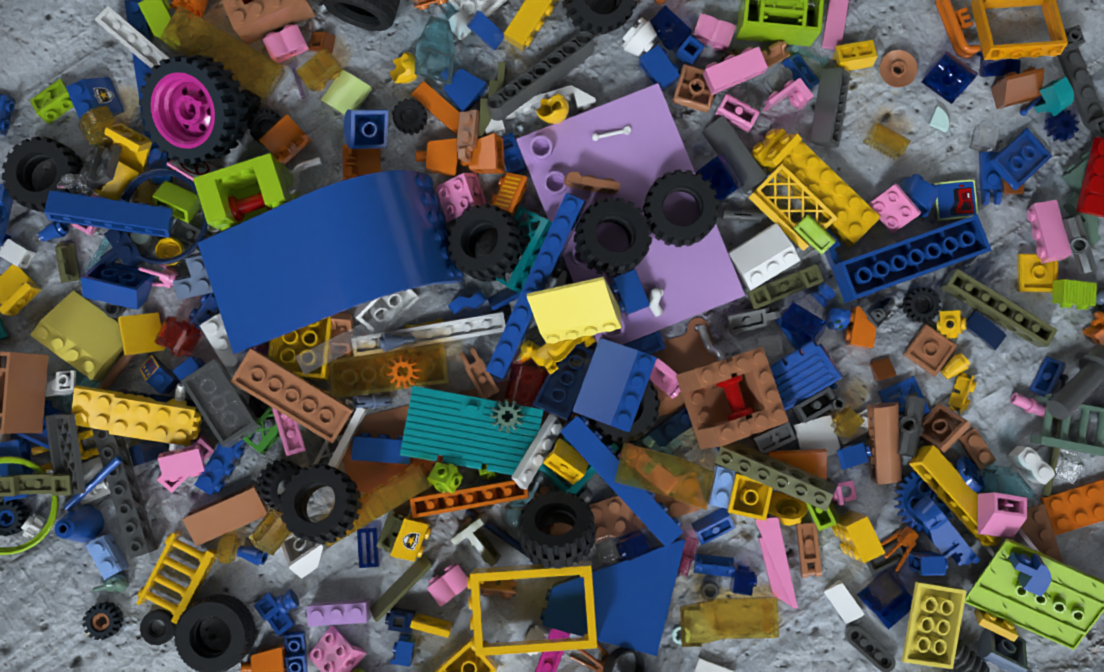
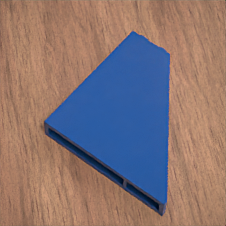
(628, 600)

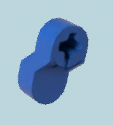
(462, 302)

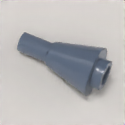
(389, 342)

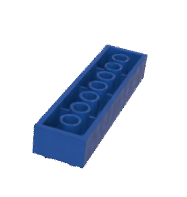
(911, 258)

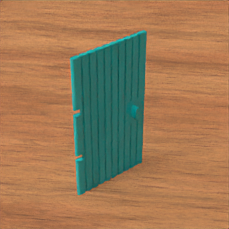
(463, 431)

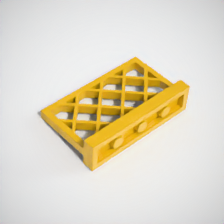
(778, 215)

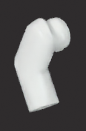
(654, 298)

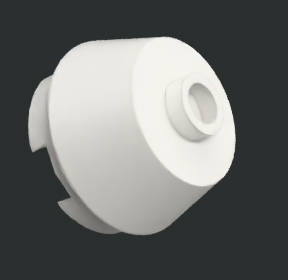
(639, 38)

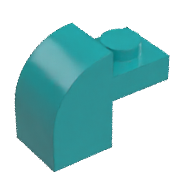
(1056, 96)

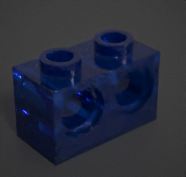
(803, 323)

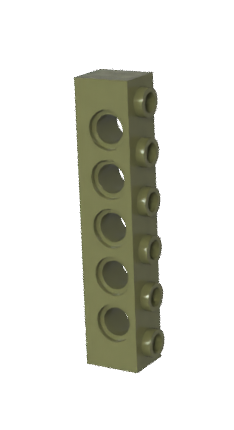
(998, 308)
(777, 474)

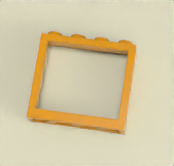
(1020, 50)

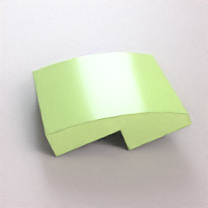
(346, 93)

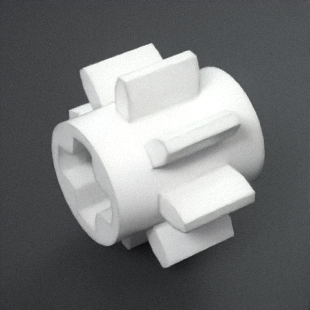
(33, 526)

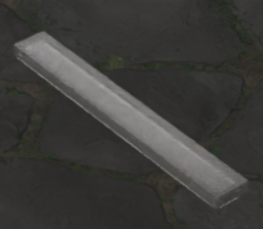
(368, 330)

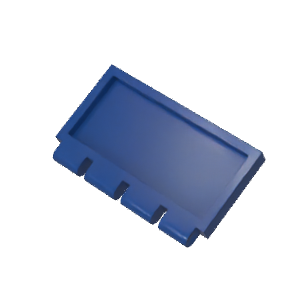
(804, 373)

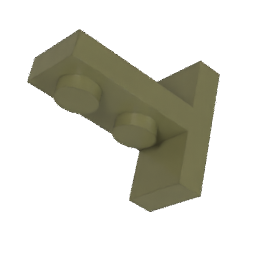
(478, 539)

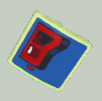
(956, 200)

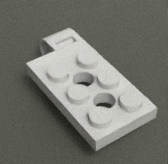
(465, 12)

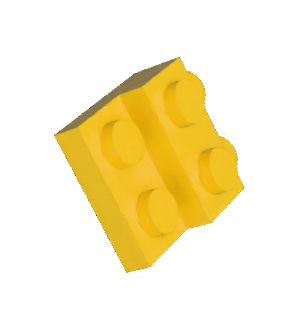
(774, 147)

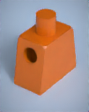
(488, 156)
(440, 157)
(266, 660)

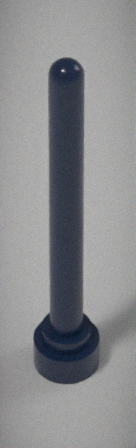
(498, 532)

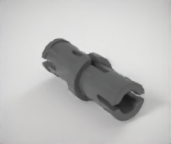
(742, 215)

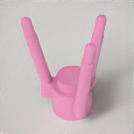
(166, 276)

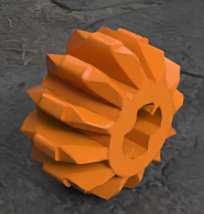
(402, 378)

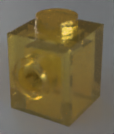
(846, 423)

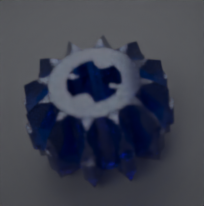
(1065, 129)

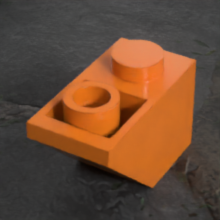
(860, 331)

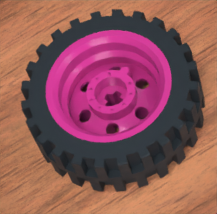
(209, 107)

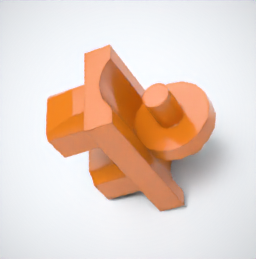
(1096, 330)

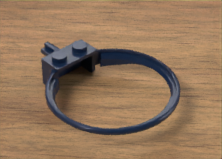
(122, 243)

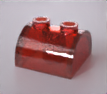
(524, 384)

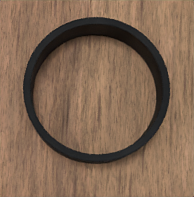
(619, 652)

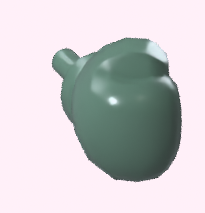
(114, 583)

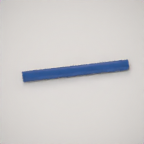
(93, 482)

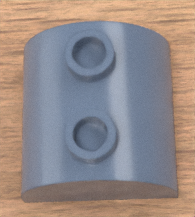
(1003, 652)

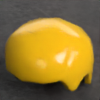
(168, 248)

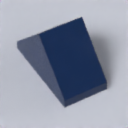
(147, 452)

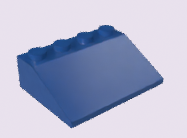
(614, 384)

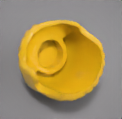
(405, 69)
(553, 109)

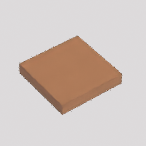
(929, 350)

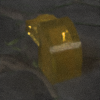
(94, 124)

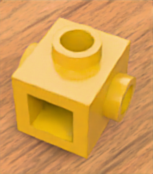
(959, 323)

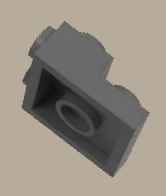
(100, 165)

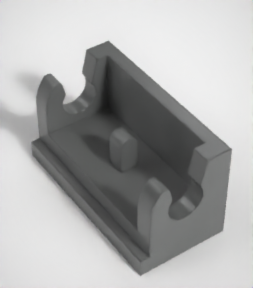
(773, 438)

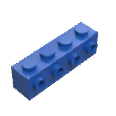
(220, 467)

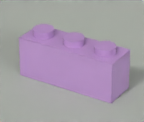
(338, 612)

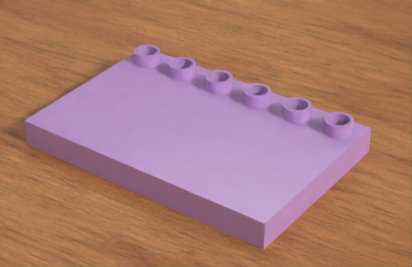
(690, 276)

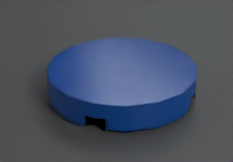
(968, 472)

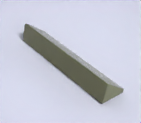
(401, 587)

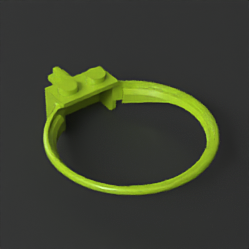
(53, 514)

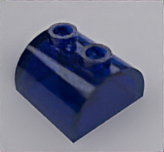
(949, 77)
(721, 176)

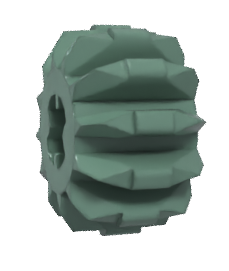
(512, 420)

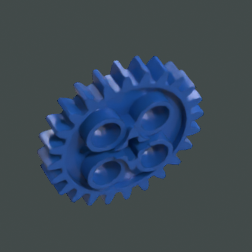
(911, 490)

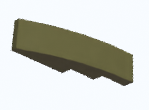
(494, 86)

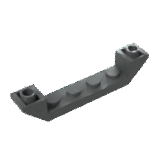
(1078, 77)

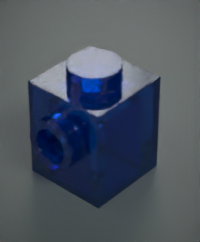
(743, 580)

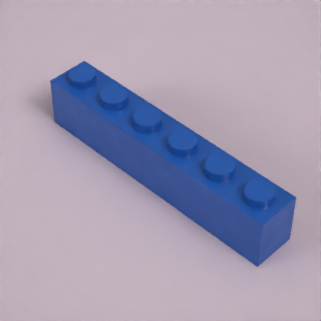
(109, 214)

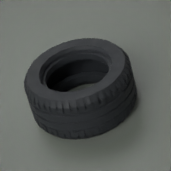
(365, 14)

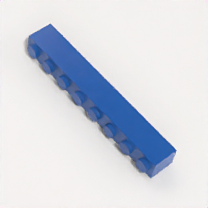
(606, 465)

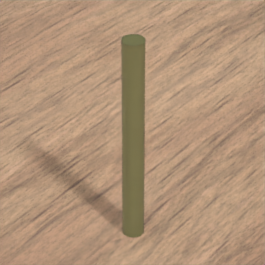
(1053, 461)

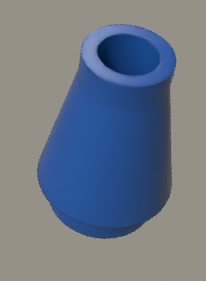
(53, 231)
(252, 555)

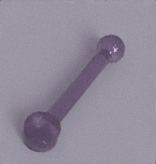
(292, 65)

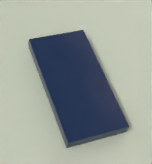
(563, 386)

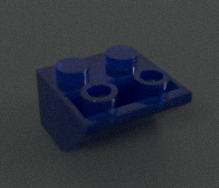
(886, 599)

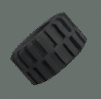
(271, 479)

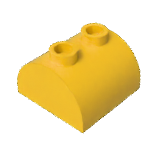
(749, 498)

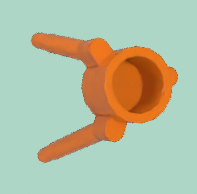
(906, 538)

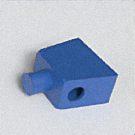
(465, 90)

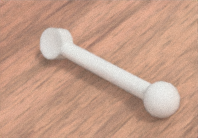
(626, 130)

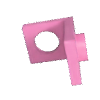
(838, 497)

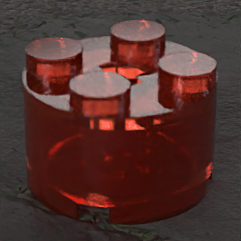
(178, 336)

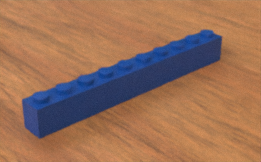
(538, 280)

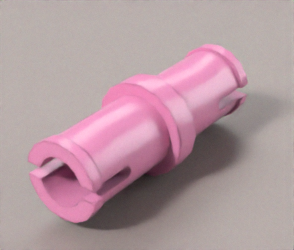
(1027, 404)

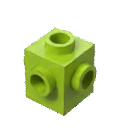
(445, 477)

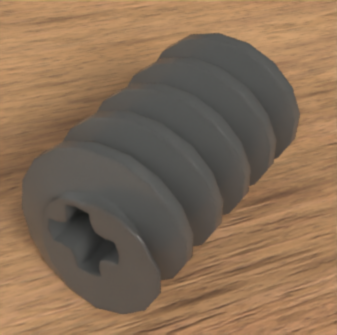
(967, 659)

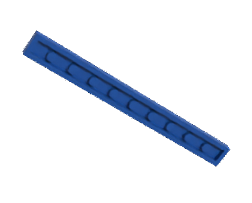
(137, 20)

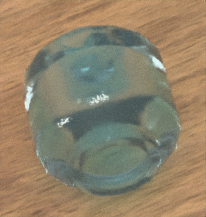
(512, 511)

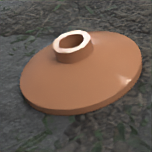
(904, 63)

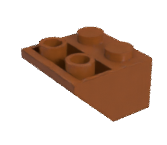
(1018, 87)

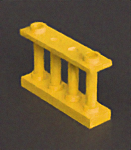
(197, 576)

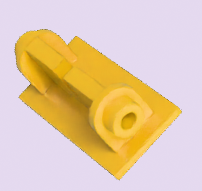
(961, 400)

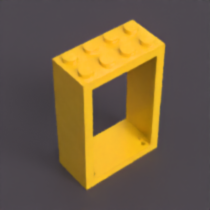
(479, 575)

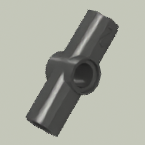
(1076, 231)
(909, 438)

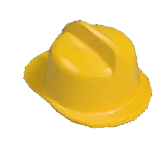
(787, 508)

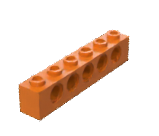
(467, 498)

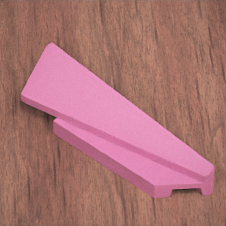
(776, 560)

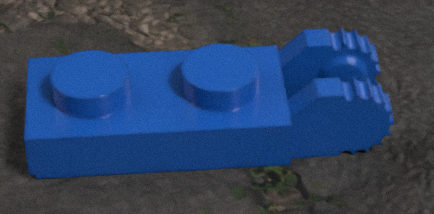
(989, 179)

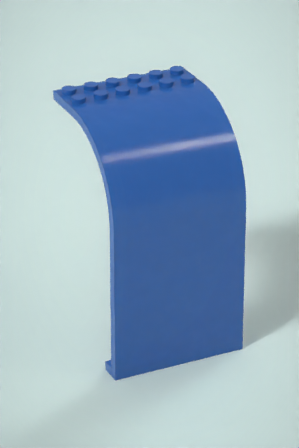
(328, 255)

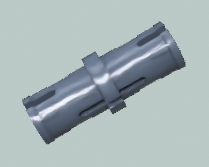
(371, 401)

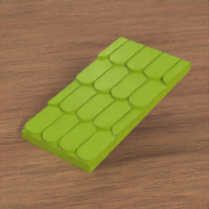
(1061, 614)

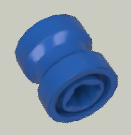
(823, 294)

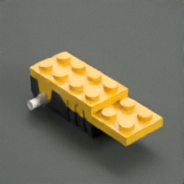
(139, 414)

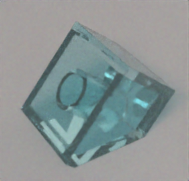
(1003, 481)

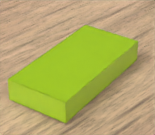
(814, 234)

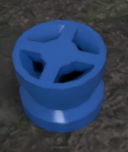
(287, 601)

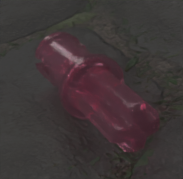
(688, 556)

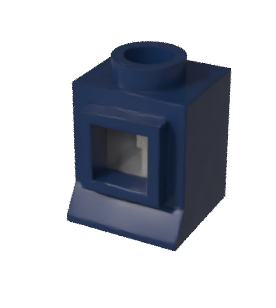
(400, 620)

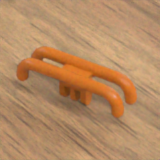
(954, 24)

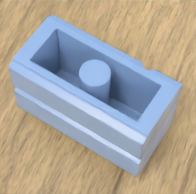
(721, 487)
(107, 556)

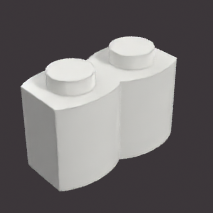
(1031, 465)

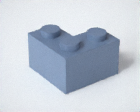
(196, 282)

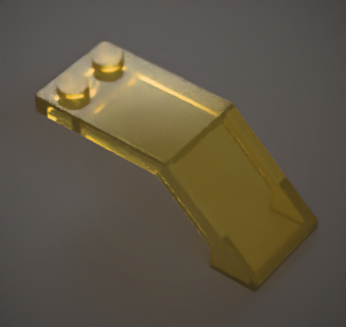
(664, 475)
(728, 619)

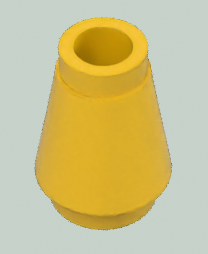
(955, 366)

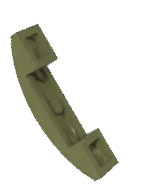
(785, 286)
(36, 484)

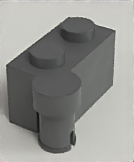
(818, 404)

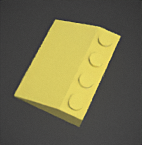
(575, 310)
(81, 336)
(934, 625)

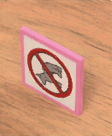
(192, 170)

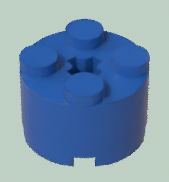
(920, 193)

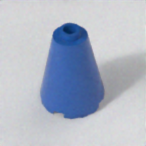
(80, 524)

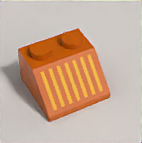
(510, 192)

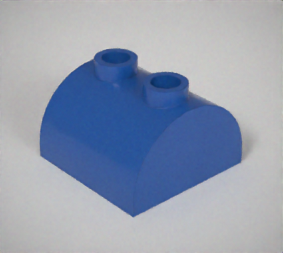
(366, 128)

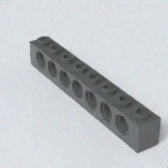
(125, 494)

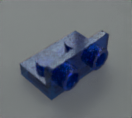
(998, 67)

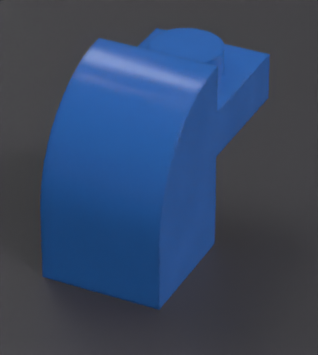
(1034, 573)

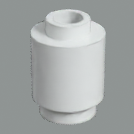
(536, 633)

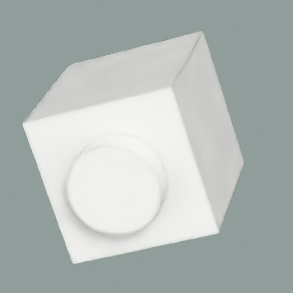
(16, 253)

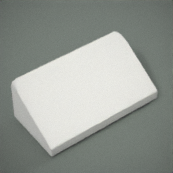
(843, 602)

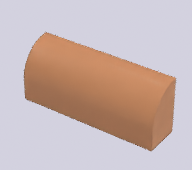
(884, 442)
(225, 514)

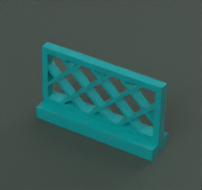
(523, 268)

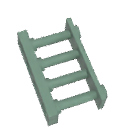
(1062, 440)

